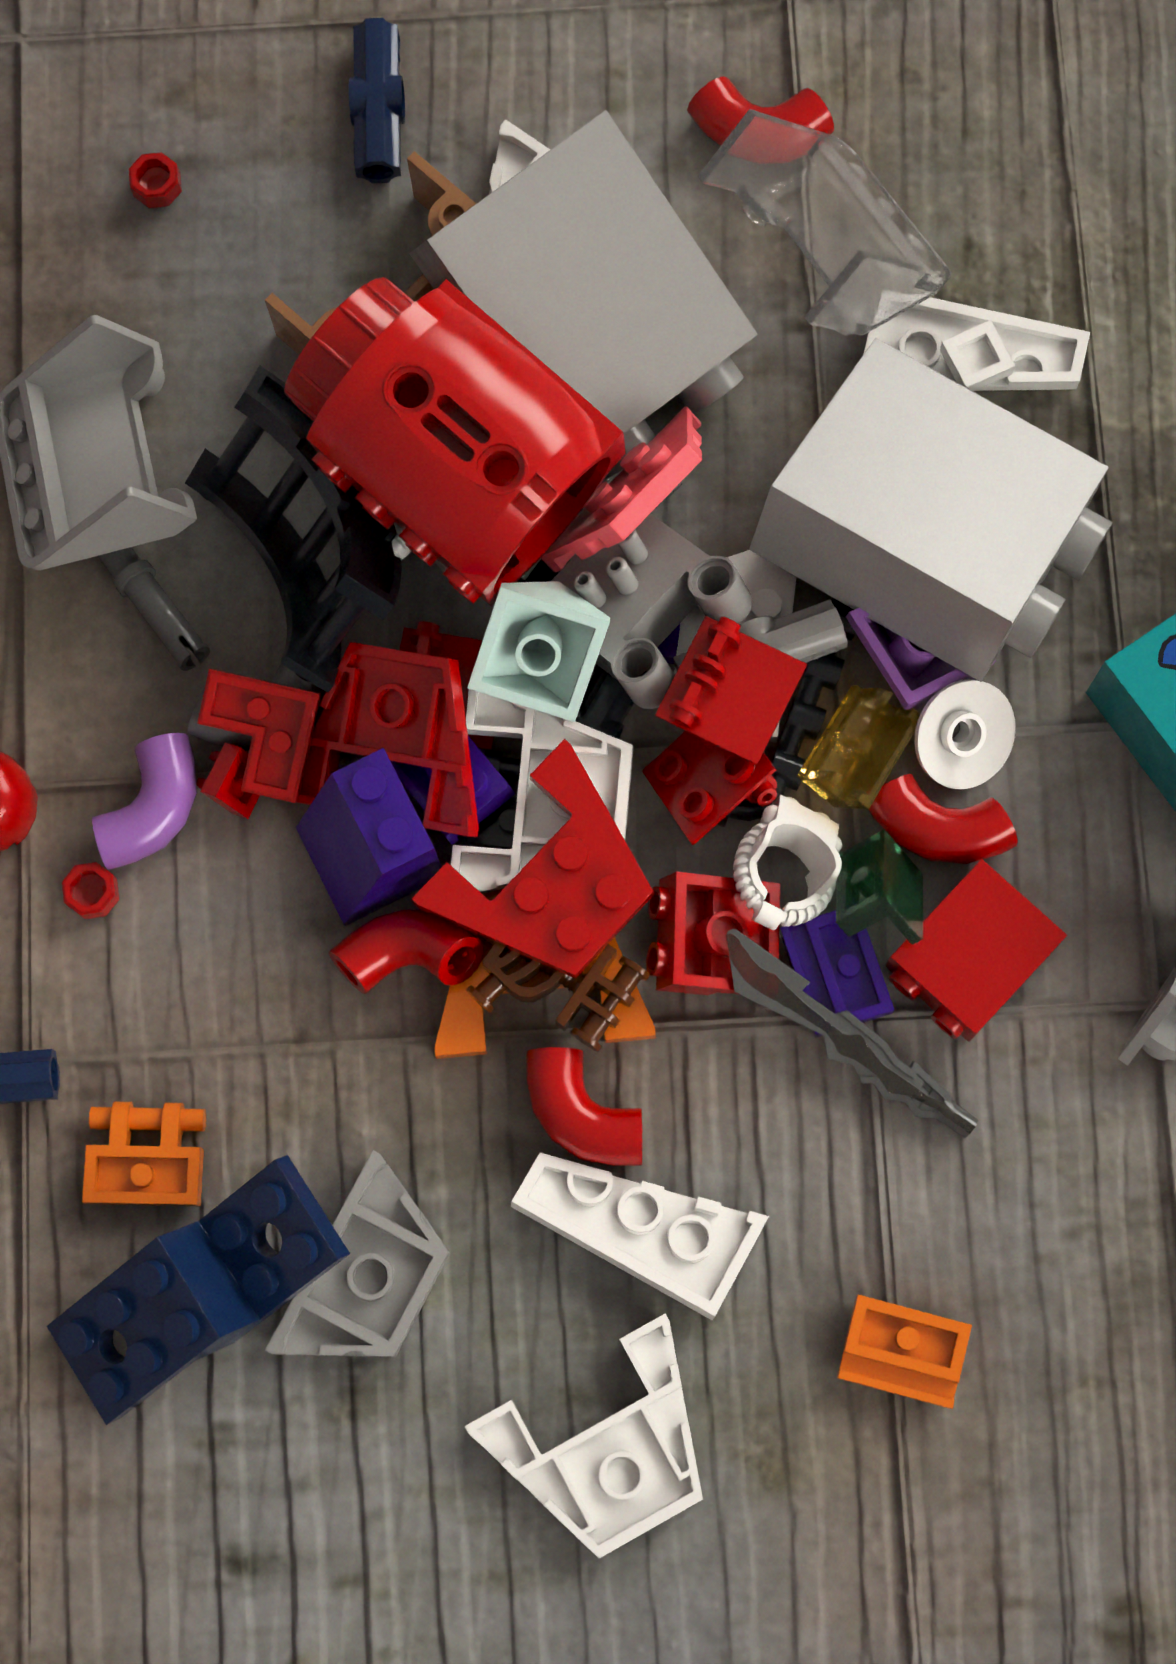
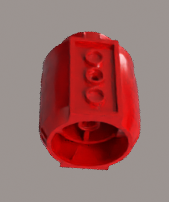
(450, 431)

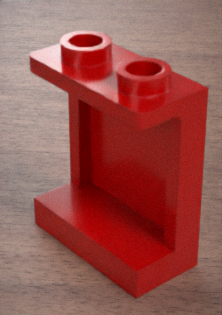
(974, 952)

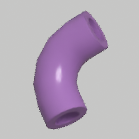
(159, 808)

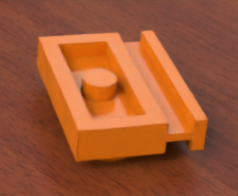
(904, 1351)

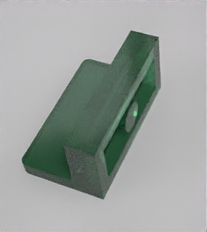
(879, 883)

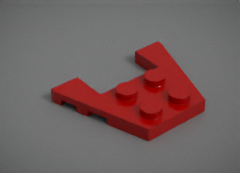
(413, 712)
(568, 894)

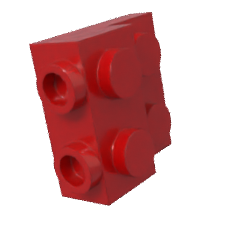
(692, 931)

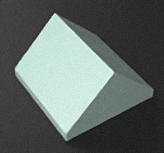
(540, 648)

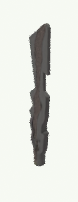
(846, 1038)

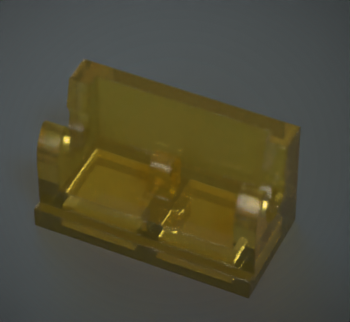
(859, 748)

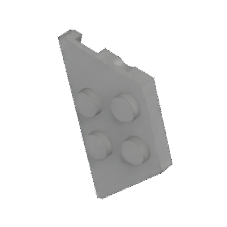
(378, 1289)

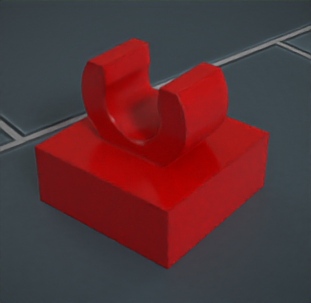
(226, 779)

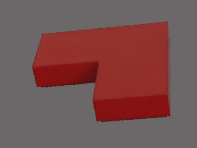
(275, 717)

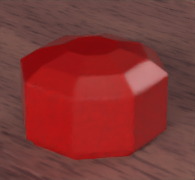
(155, 180)
(90, 890)

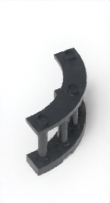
(367, 568)

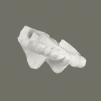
(806, 835)

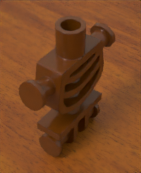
(600, 1016)

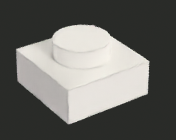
(977, 357)

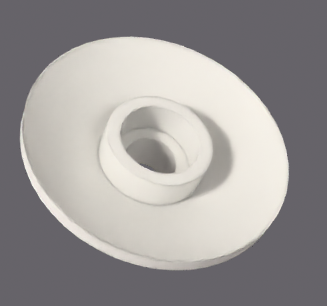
(983, 736)

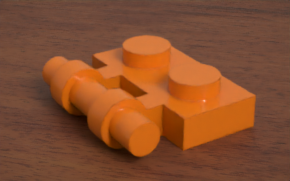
(144, 1173)

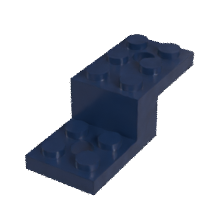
(197, 1289)

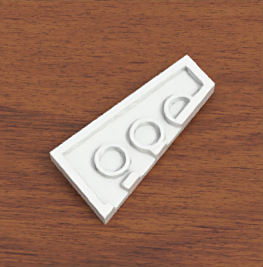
(1043, 352)
(656, 1235)

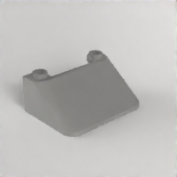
(80, 449)

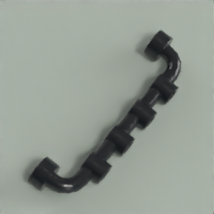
(802, 721)

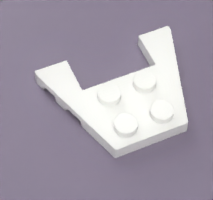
(537, 816)
(622, 1470)

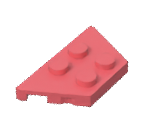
(622, 505)

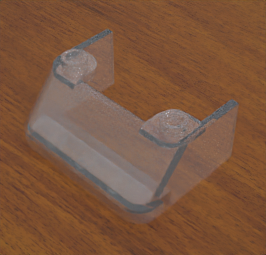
(835, 216)

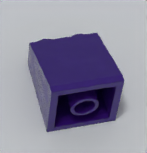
(367, 838)

